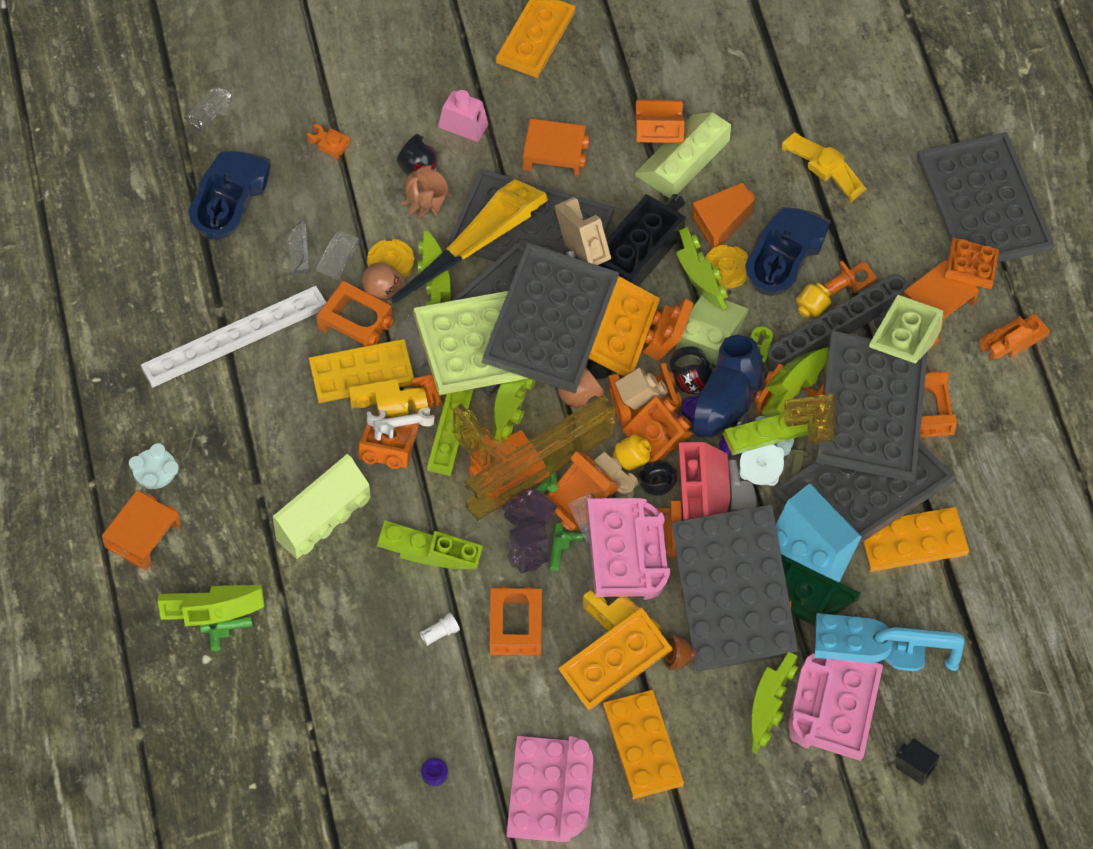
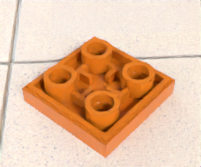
(971, 263)

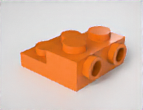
(666, 329)
(661, 427)
(390, 451)

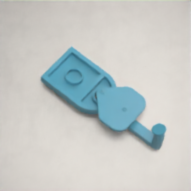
(873, 641)

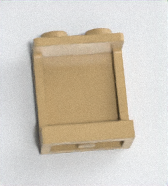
(581, 236)

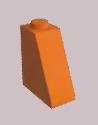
(723, 213)

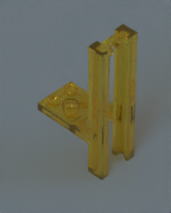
(516, 469)

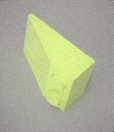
(710, 326)
(908, 329)

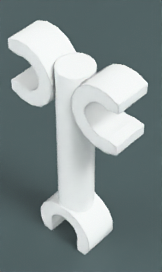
(387, 426)

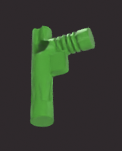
(549, 483)
(561, 543)
(222, 630)

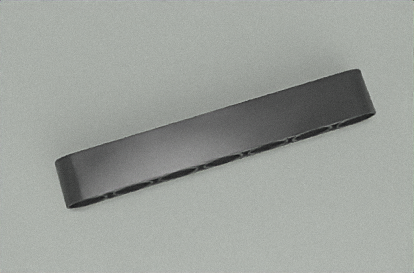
(843, 315)

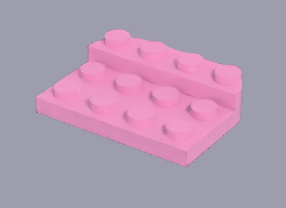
(626, 547)
(834, 705)
(550, 789)

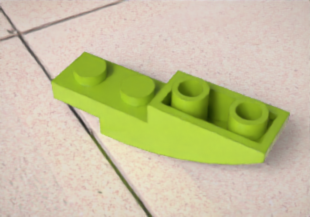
(700, 270)
(439, 286)
(796, 374)
(508, 407)
(429, 549)
(219, 605)
(768, 702)

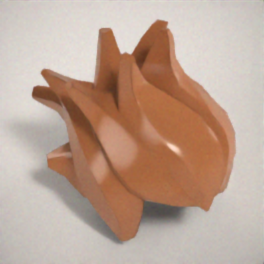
(425, 190)

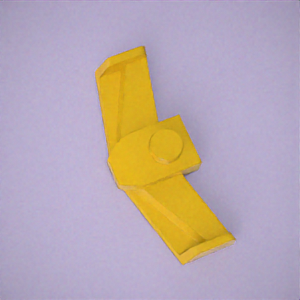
(826, 163)

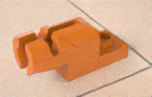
(1014, 337)

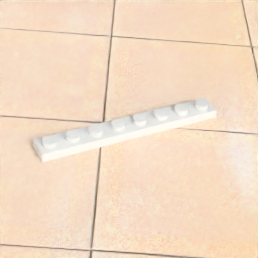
(233, 336)

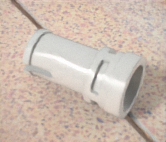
(440, 629)

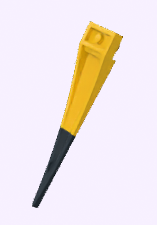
(502, 213)

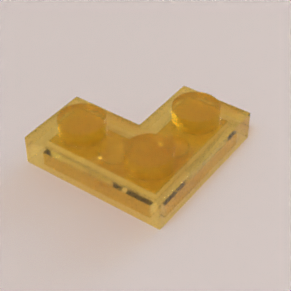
(817, 413)

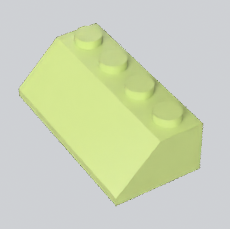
(679, 163)
(321, 507)

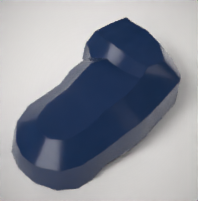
(227, 192)
(783, 249)
(730, 386)

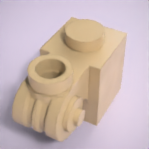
(640, 388)
(613, 468)

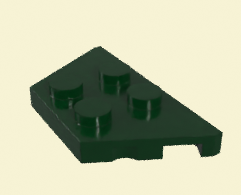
(814, 592)

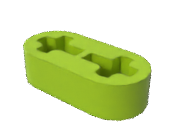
(767, 342)

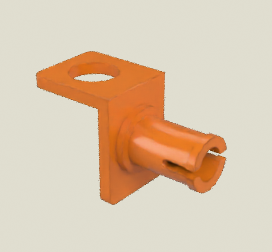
(847, 278)
(430, 389)

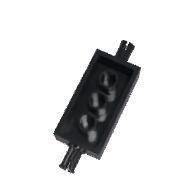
(645, 238)

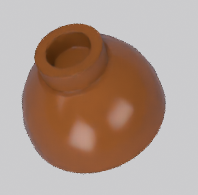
(681, 653)

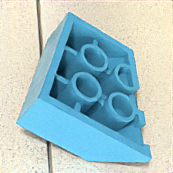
(816, 534)

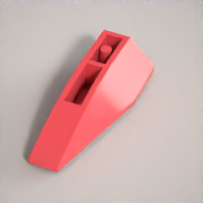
(703, 480)

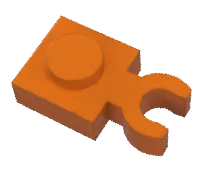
(329, 142)

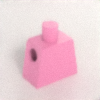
(463, 116)

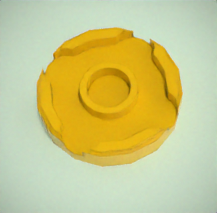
(395, 254)
(730, 263)

